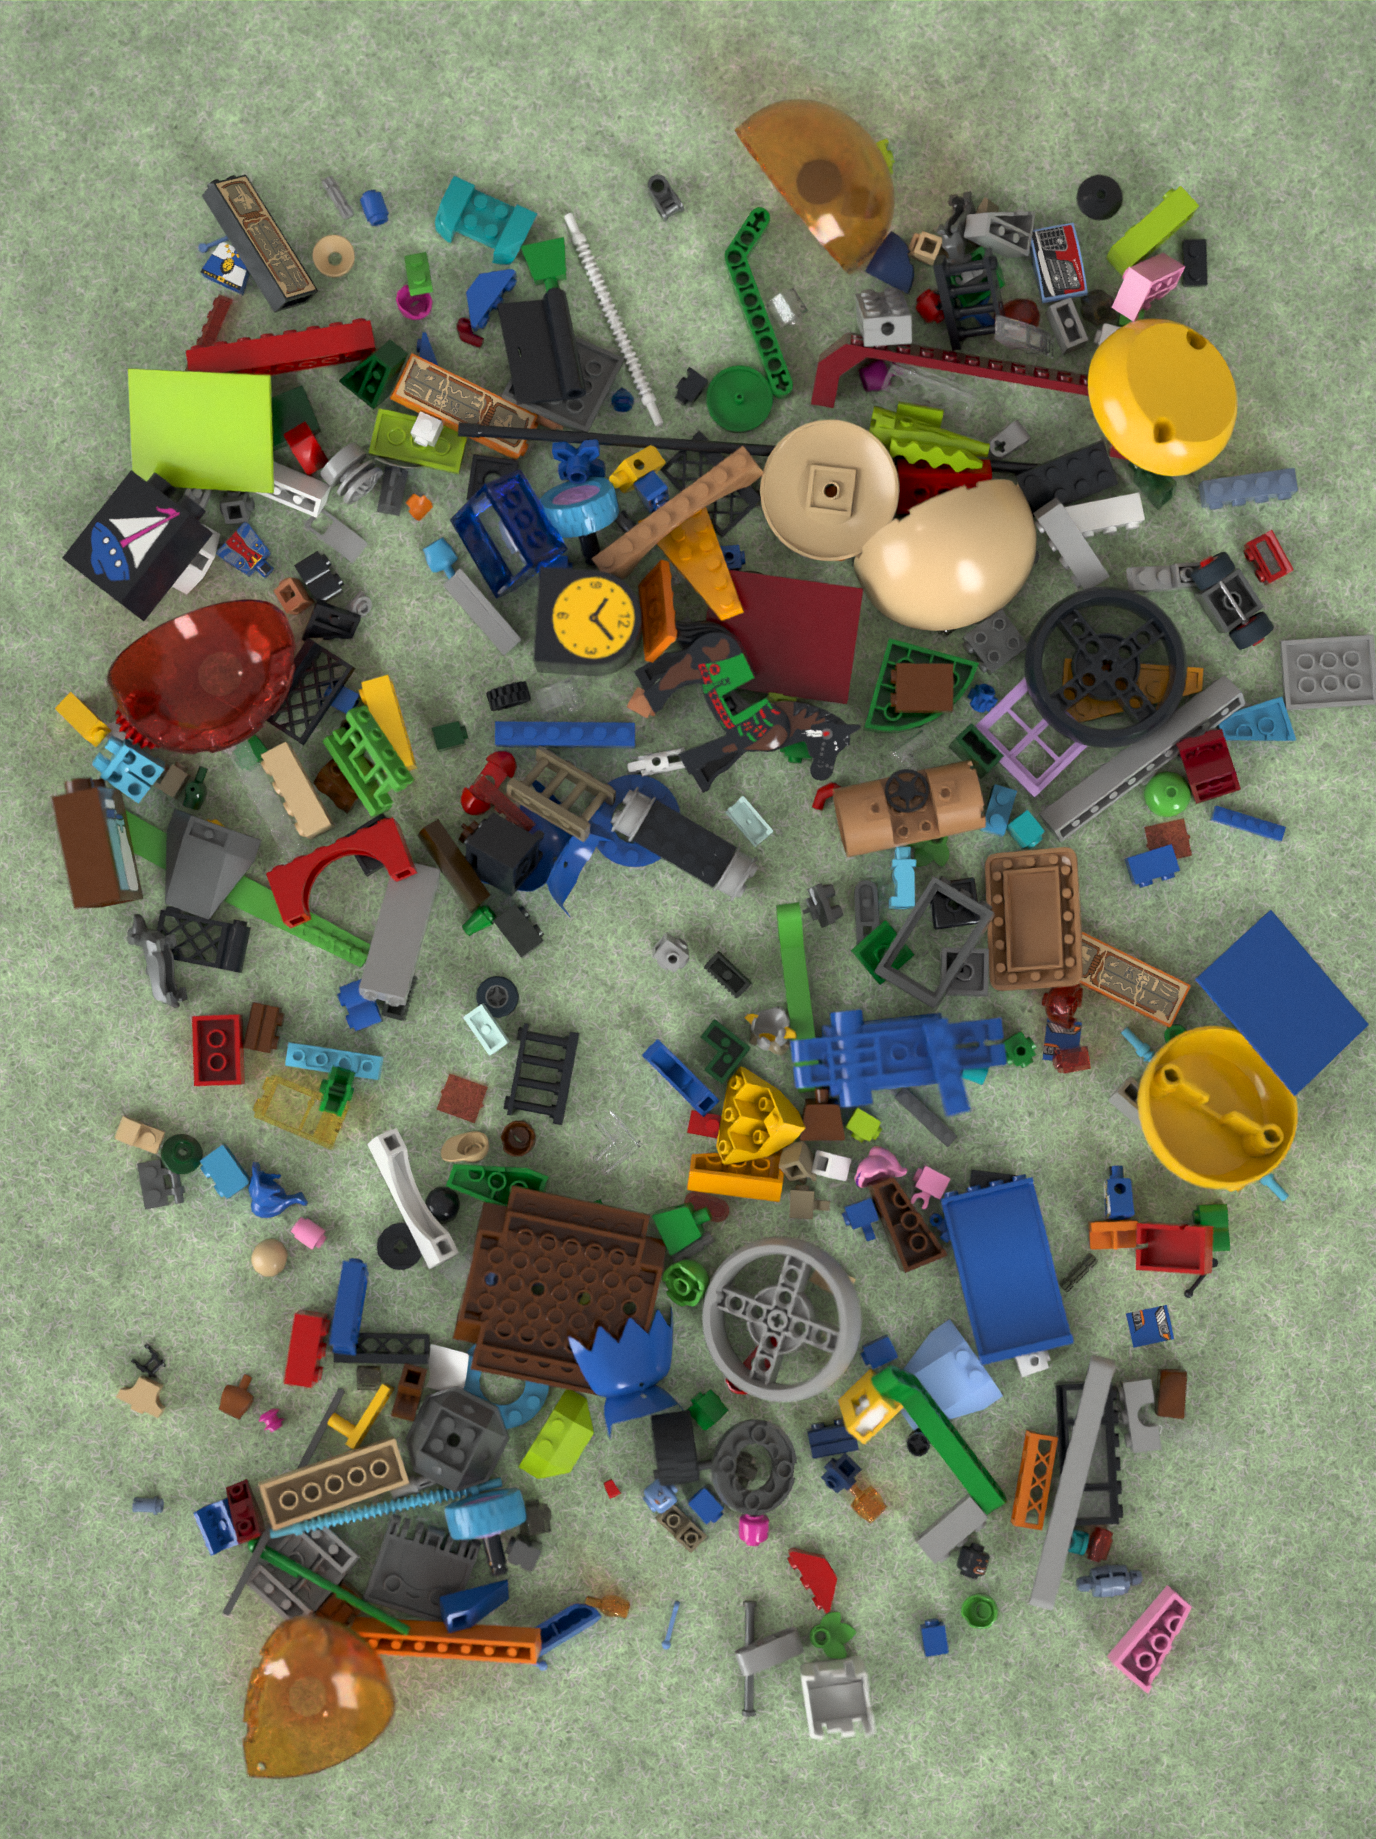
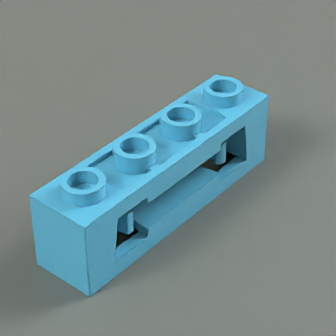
(323, 1058)

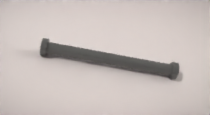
(748, 1710)

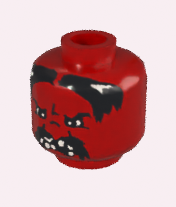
(930, 306)

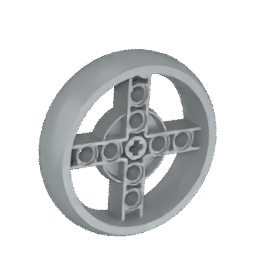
(722, 1297)

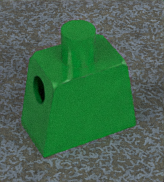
(546, 262)
(680, 1225)

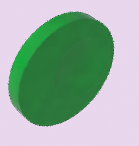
(739, 399)

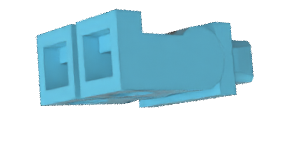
(129, 768)
(903, 878)

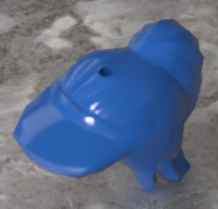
(269, 1197)

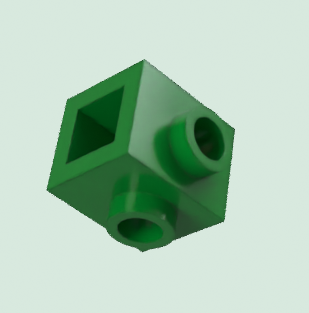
(1027, 1046)

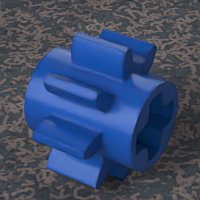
(982, 697)

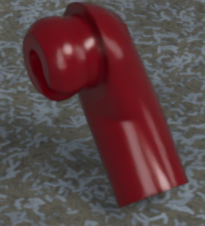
(466, 334)

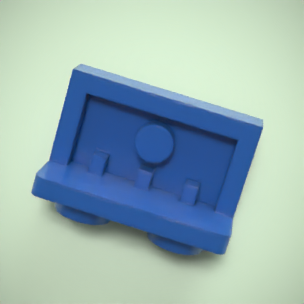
(216, 1526)

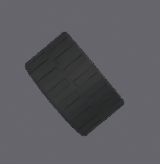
(674, 1448)

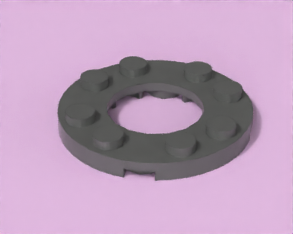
(781, 1476)

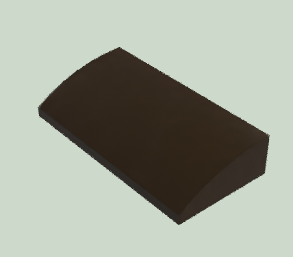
(453, 865)

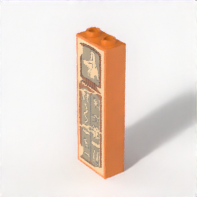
(455, 400)
(1131, 981)

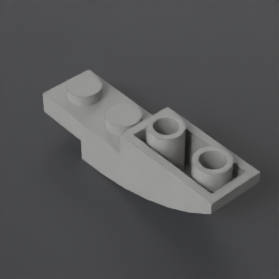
(1161, 577)

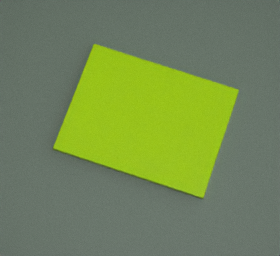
(202, 429)

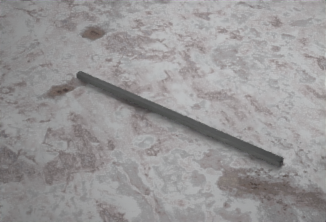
(266, 1535)

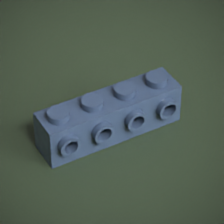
(1248, 487)

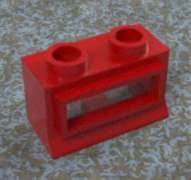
(1267, 558)

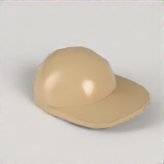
(461, 1149)

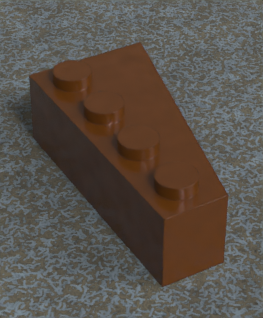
(904, 1227)

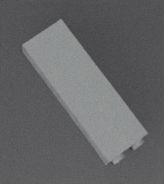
(399, 936)

